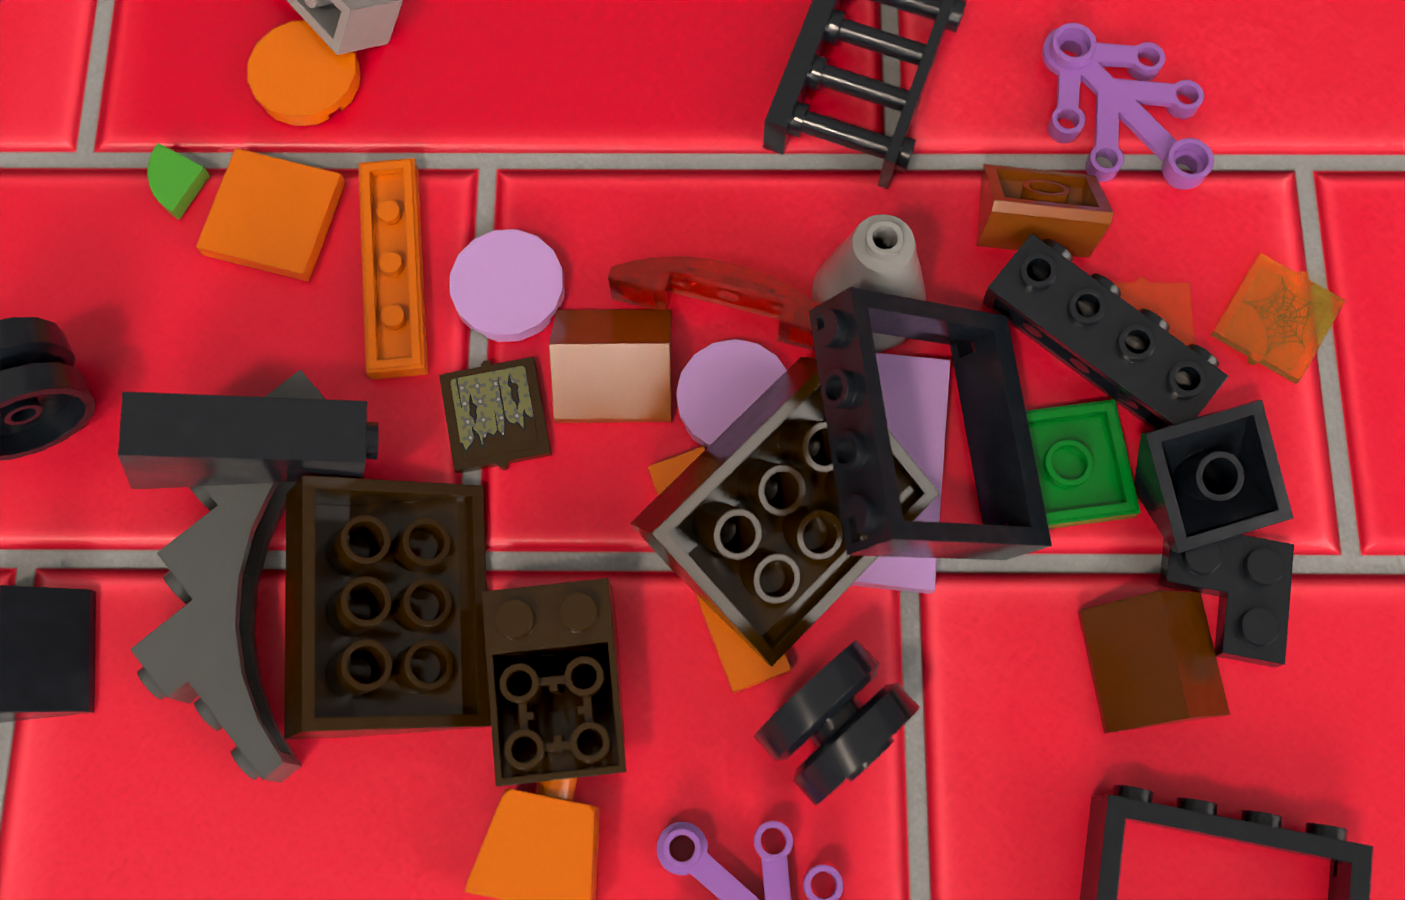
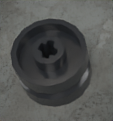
(39, 388)
(837, 722)

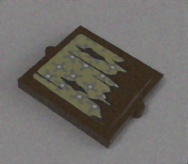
(495, 415)

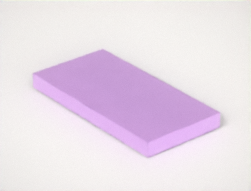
(916, 416)

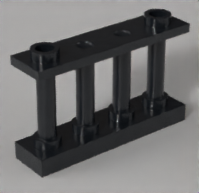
(810, 70)

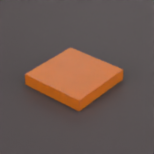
(271, 214)

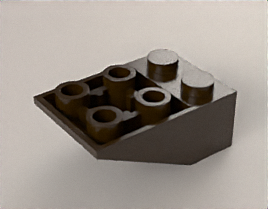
(554, 682)

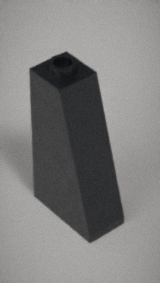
(240, 439)

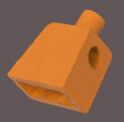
(539, 847)

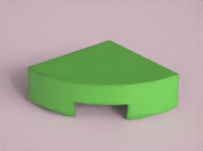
(174, 179)

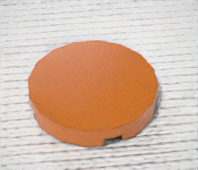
(301, 76)

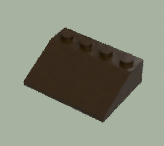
(761, 517)
(384, 608)

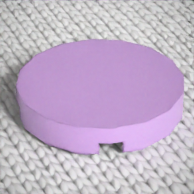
(507, 285)
(722, 385)

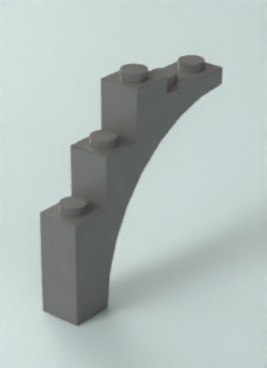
(211, 641)

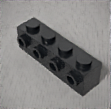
(1103, 336)

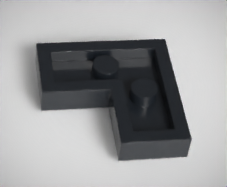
(1252, 589)

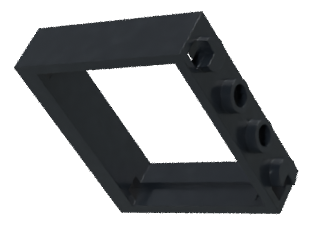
(992, 417)
(1106, 827)

